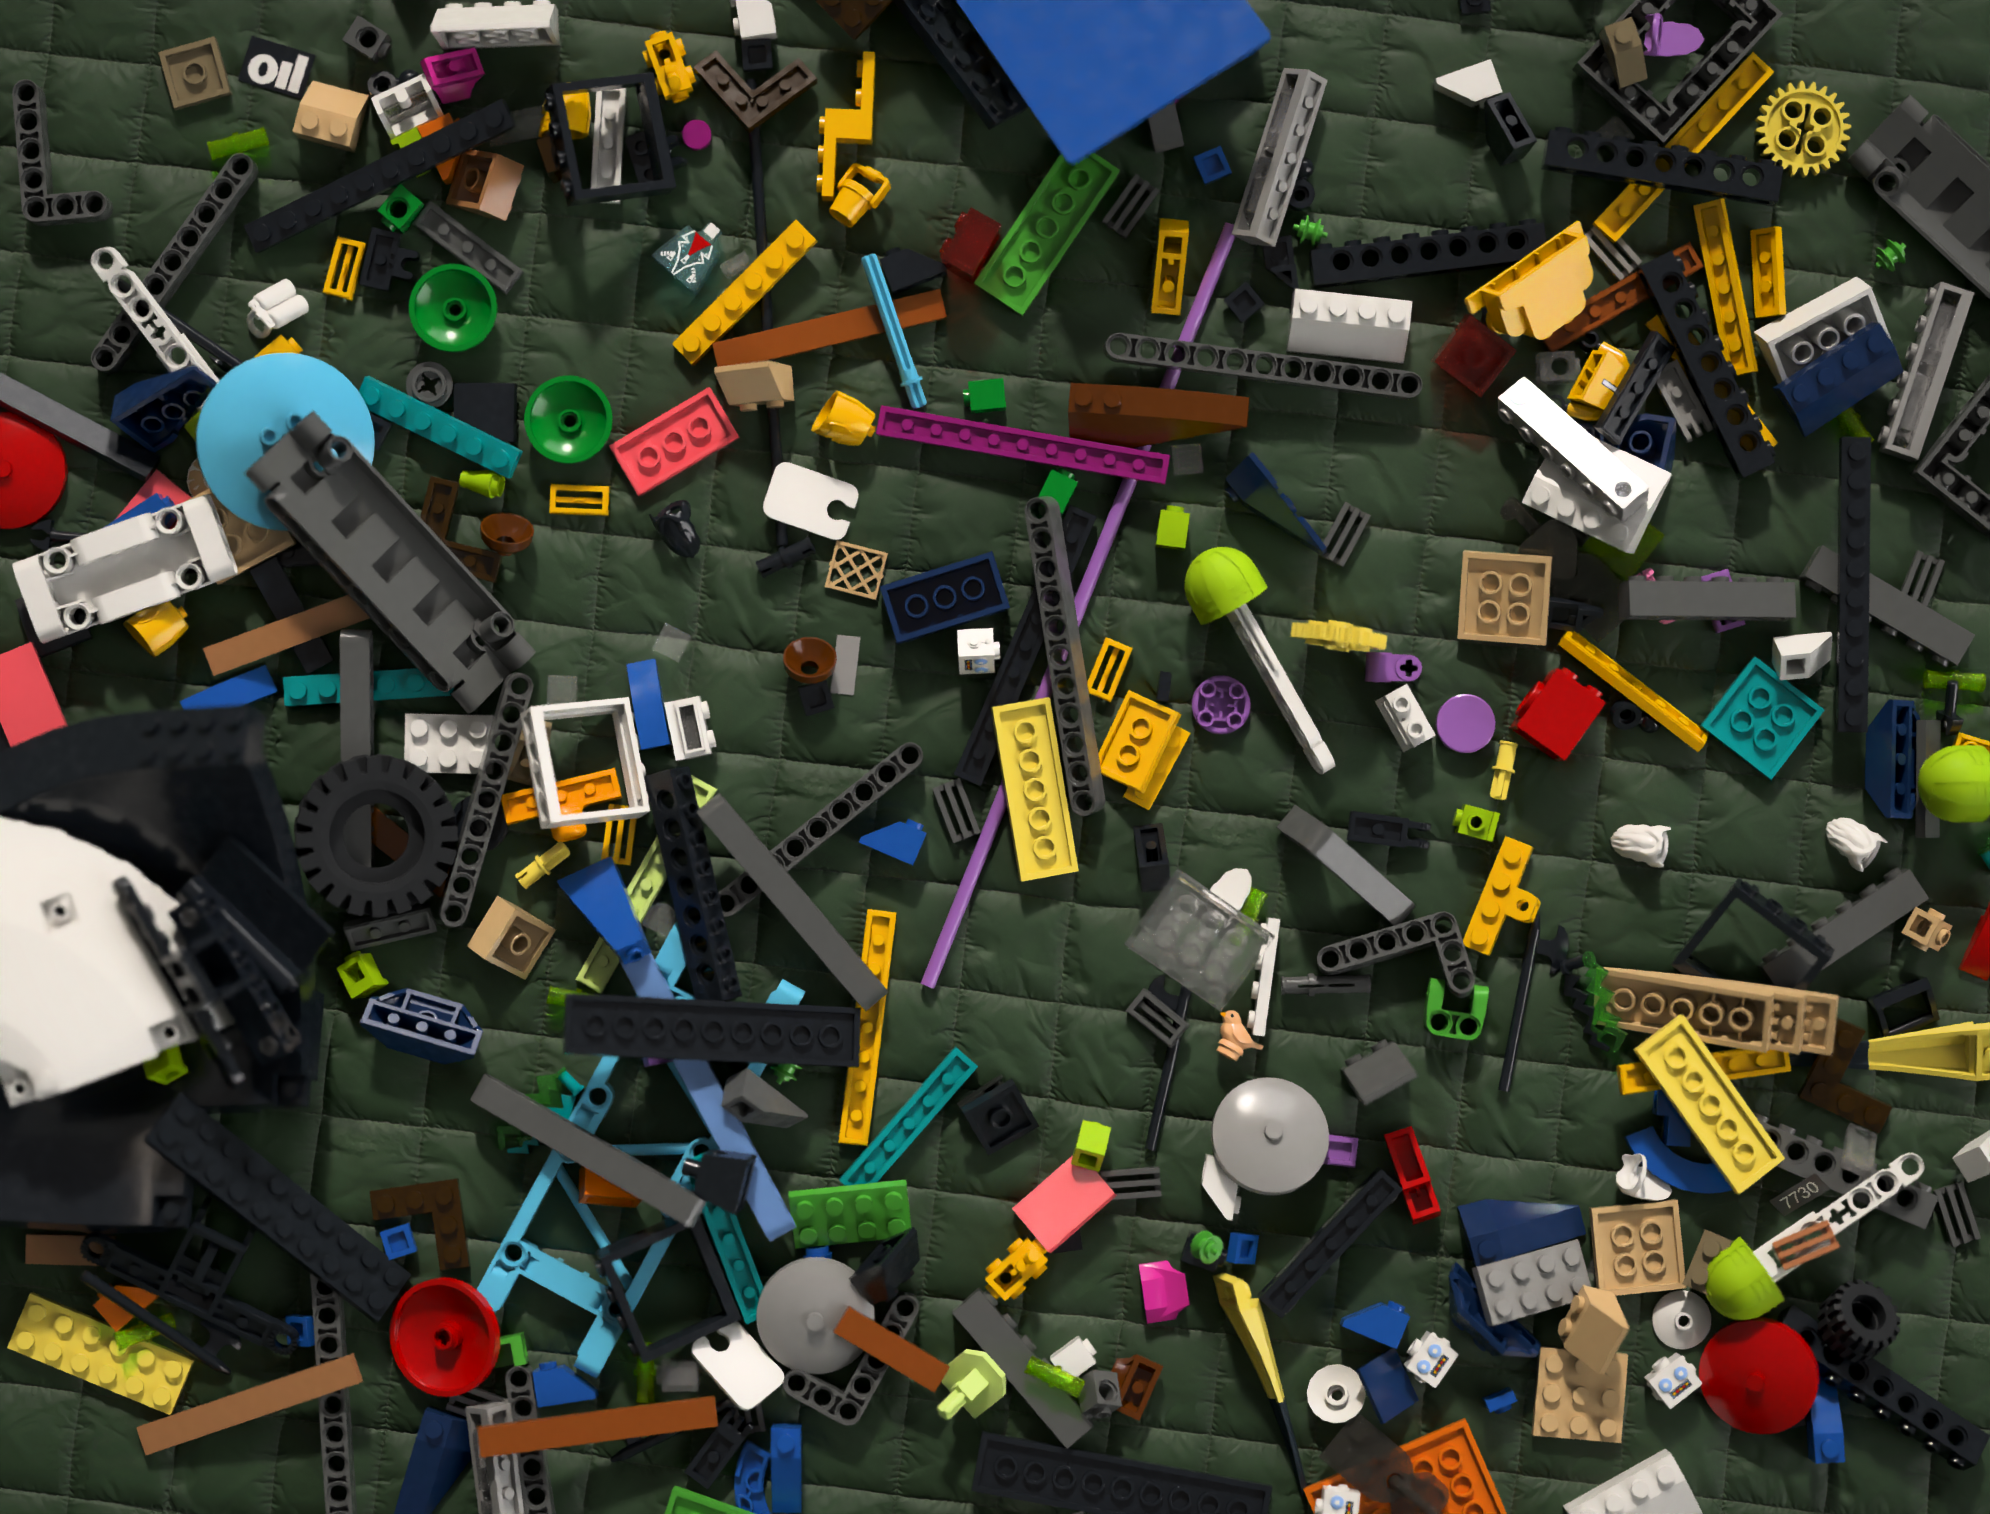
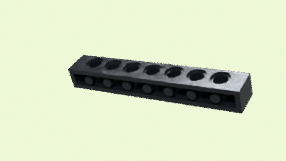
(1766, 172)
(1326, 275)
(1703, 382)
(692, 885)
(1968, 1439)

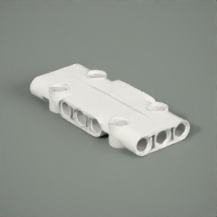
(125, 568)

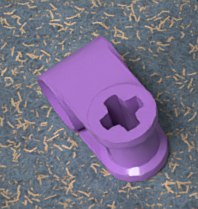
(1386, 667)

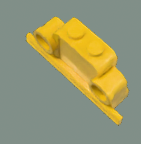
(1540, 289)

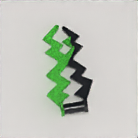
(1598, 1012)

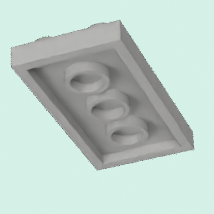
(1531, 1282)

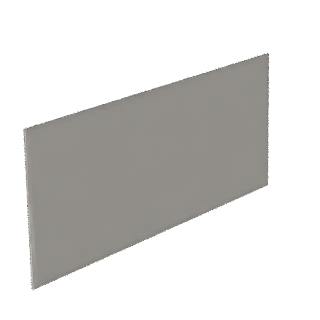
(846, 667)

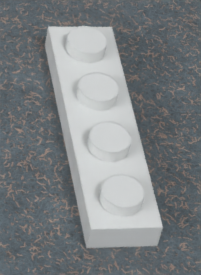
(608, 139)
(1261, 989)

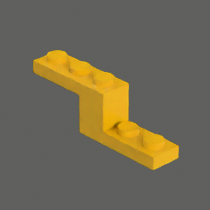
(846, 126)

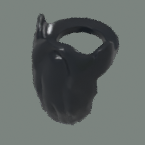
(677, 529)

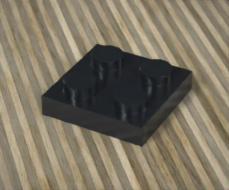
(1000, 1117)

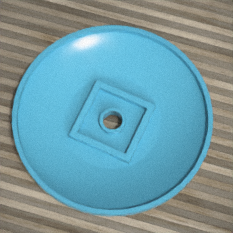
(256, 408)

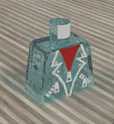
(690, 256)

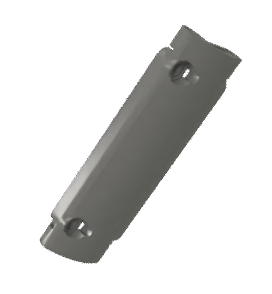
(1940, 191)
(389, 562)

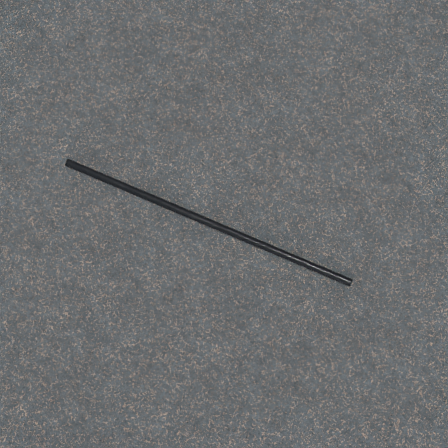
(766, 300)

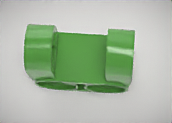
(1453, 1019)

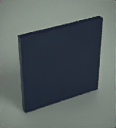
(1387, 1385)

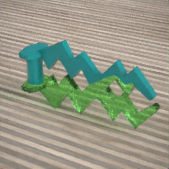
(545, 1083)

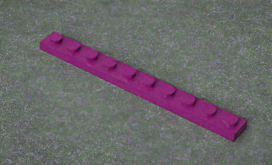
(1023, 445)

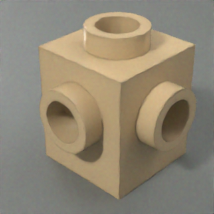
(1927, 929)

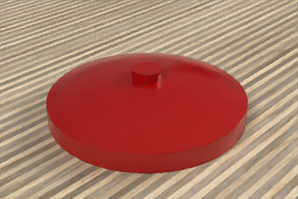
(30, 472)
(444, 1337)
(1759, 1375)

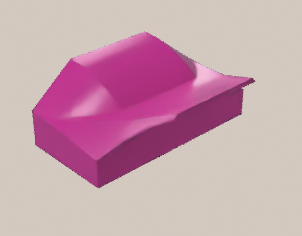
(453, 74)
(1163, 1291)

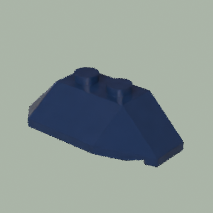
(1892, 759)
(423, 1026)
(1467, 1314)

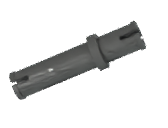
(1356, 983)

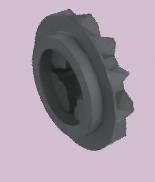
(433, 371)

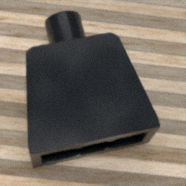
(722, 1177)

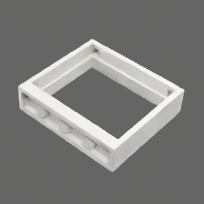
(542, 769)

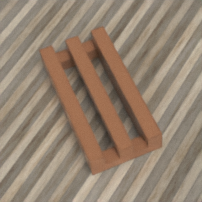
(1798, 1235)

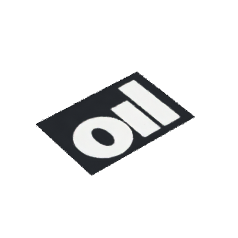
(276, 67)

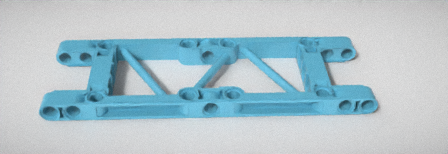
(553, 1272)

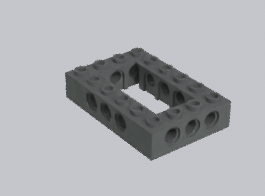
(1661, 119)
(1937, 468)

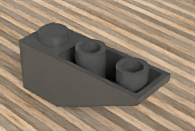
(759, 1103)

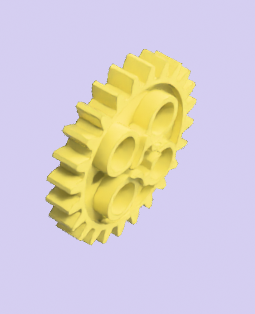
(1827, 136)
(1338, 636)

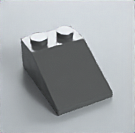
(1377, 1071)

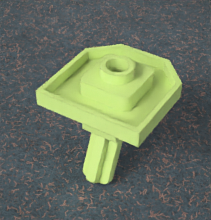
(972, 1383)

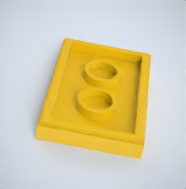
(1137, 741)

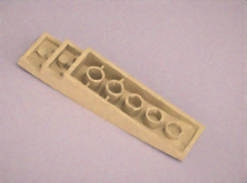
(1724, 1010)

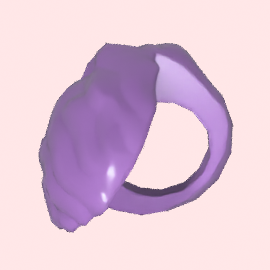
(1670, 37)

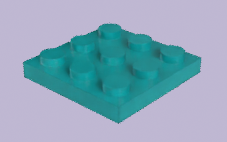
(1762, 718)

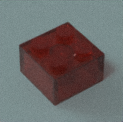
(971, 244)
(1473, 355)

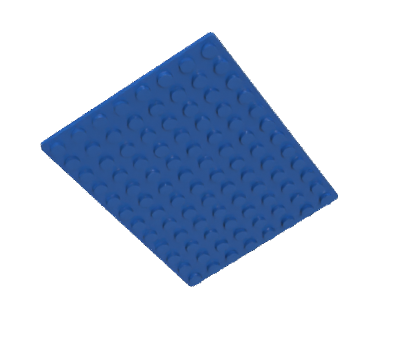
(1110, 63)

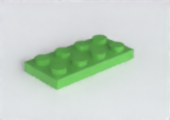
(849, 1213)

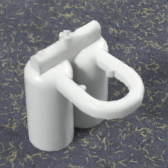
(275, 307)

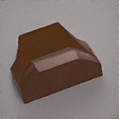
(1136, 1382)

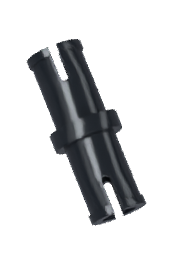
(786, 557)

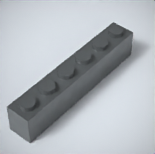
(1706, 599)
(1895, 612)
(1848, 927)
(1012, 1353)

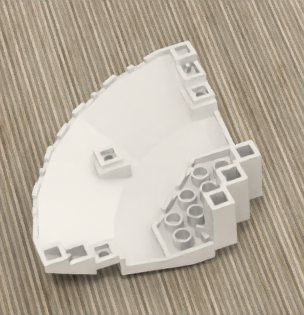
(80, 984)

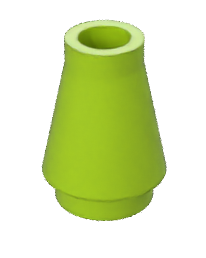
(483, 482)

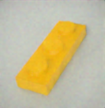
(1768, 272)
(1161, 772)

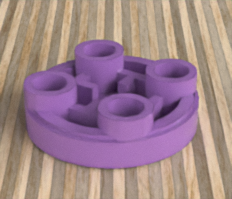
(1221, 704)
(1465, 723)

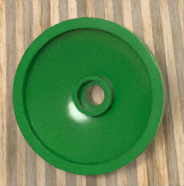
(441, 291)
(547, 416)

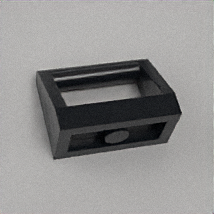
(1897, 994)

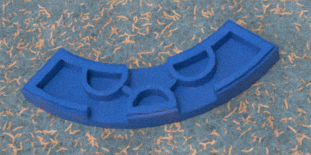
(1673, 1168)
(750, 1479)

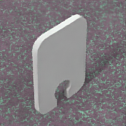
(802, 498)
(742, 1370)

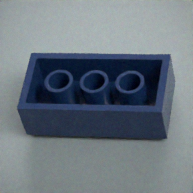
(945, 598)

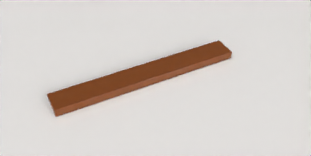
(827, 330)
(597, 1426)

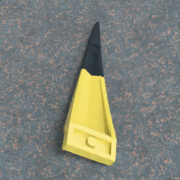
(1944, 1051)
(1250, 1325)

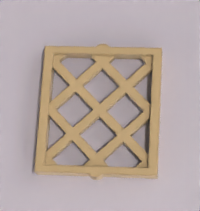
(834, 564)

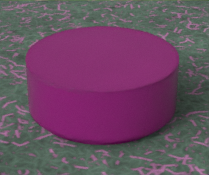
(696, 135)

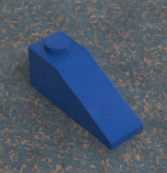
(1825, 1427)
(786, 1467)

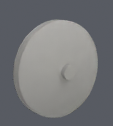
(1269, 1136)
(801, 1311)

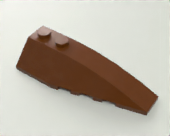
(1150, 415)

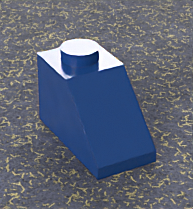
(897, 840)
(1379, 1322)
(560, 1385)

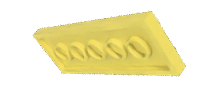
(1034, 789)
(1709, 1104)
(89, 1351)

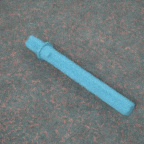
(894, 332)

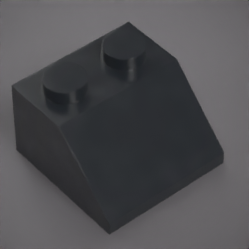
(888, 1267)

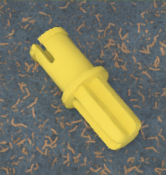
(1503, 770)
(543, 864)

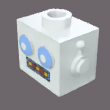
(977, 651)
(1430, 1358)
(1672, 1379)
(1338, 1500)

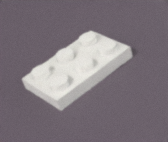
(447, 742)

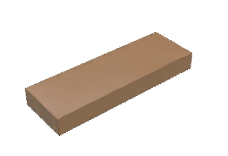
(58, 1249)

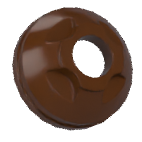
(508, 528)
(809, 652)

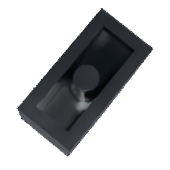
(1507, 129)
(909, 269)
(1152, 856)

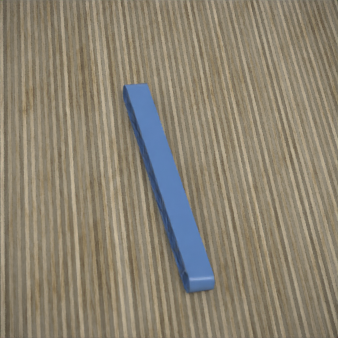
(708, 1097)

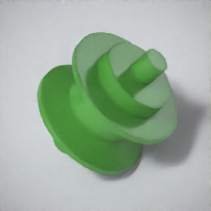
(1310, 230)
(1890, 255)
(785, 1072)
(1206, 1247)

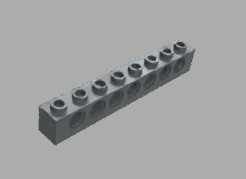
(1915, 1211)

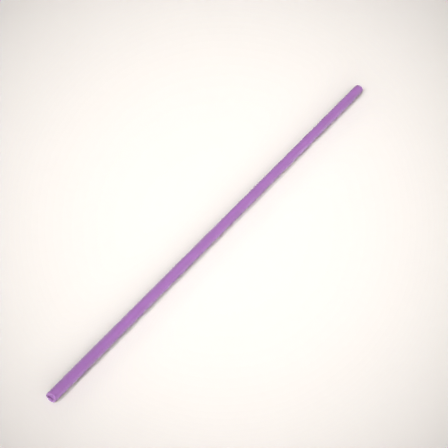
(1081, 602)

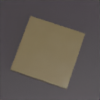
(195, 73)

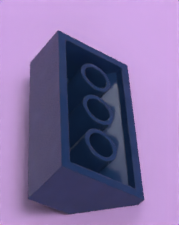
(1839, 378)

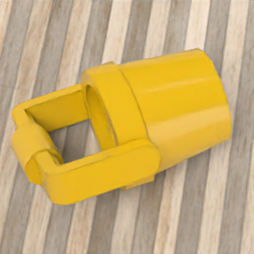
(854, 198)

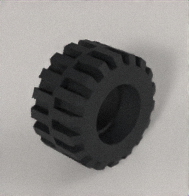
(1844, 1331)

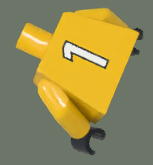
(1596, 380)

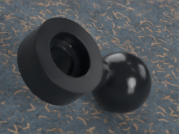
(386, 79)
(1303, 187)
(1632, 717)

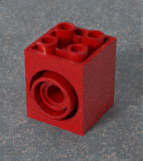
(1557, 713)

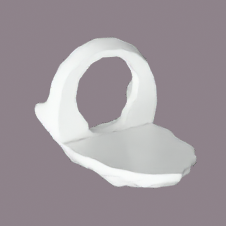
(1854, 841)
(1642, 843)
(1233, 887)
(1639, 1182)

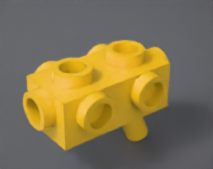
(672, 77)
(1024, 1261)

